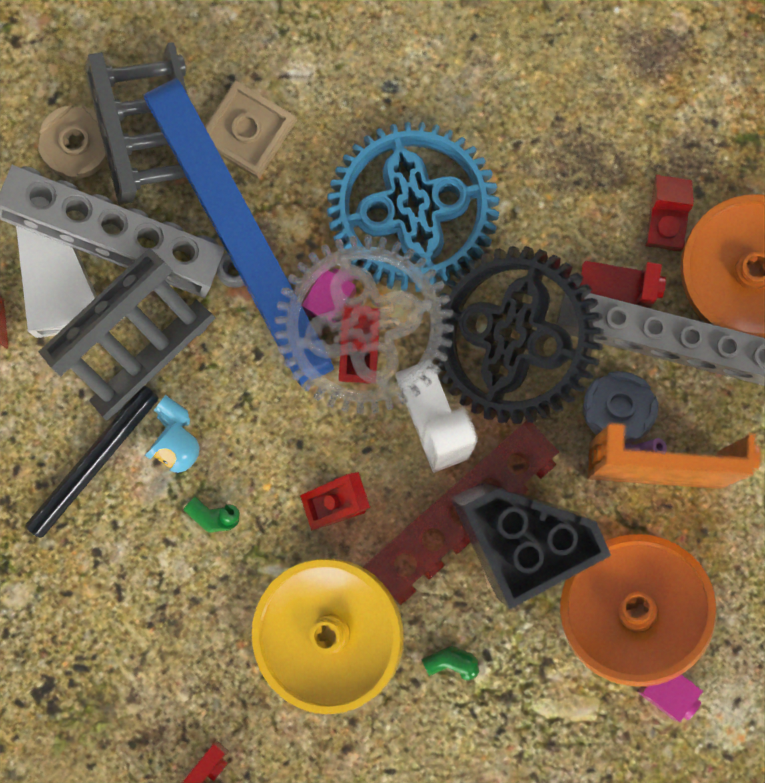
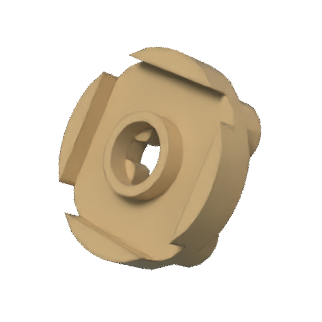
(54, 142)

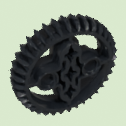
(521, 318)

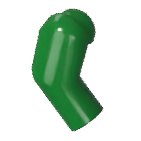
(213, 519)
(454, 659)

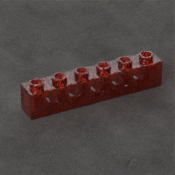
(525, 442)

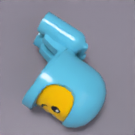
(175, 445)

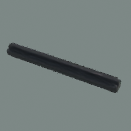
(91, 462)

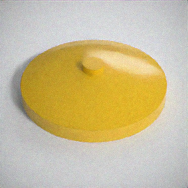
(327, 636)

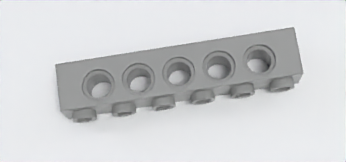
(88, 235)
(673, 338)

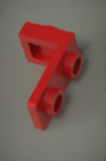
(624, 283)

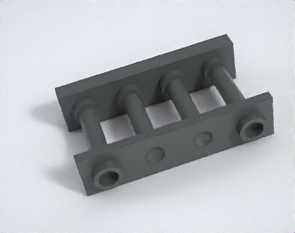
(112, 111)
(106, 311)

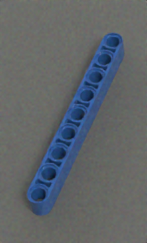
(227, 210)

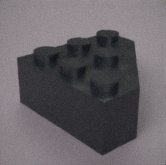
(526, 541)

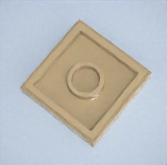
(249, 129)

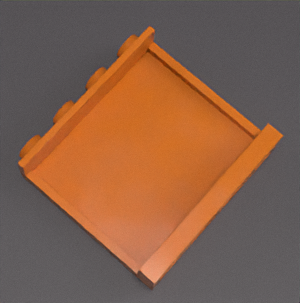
(612, 463)

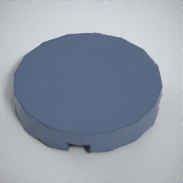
(621, 400)

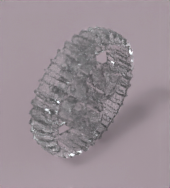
(407, 300)

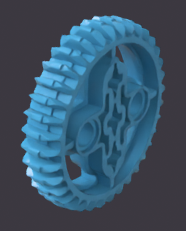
(384, 200)

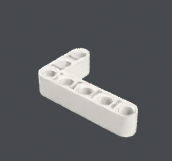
(443, 434)

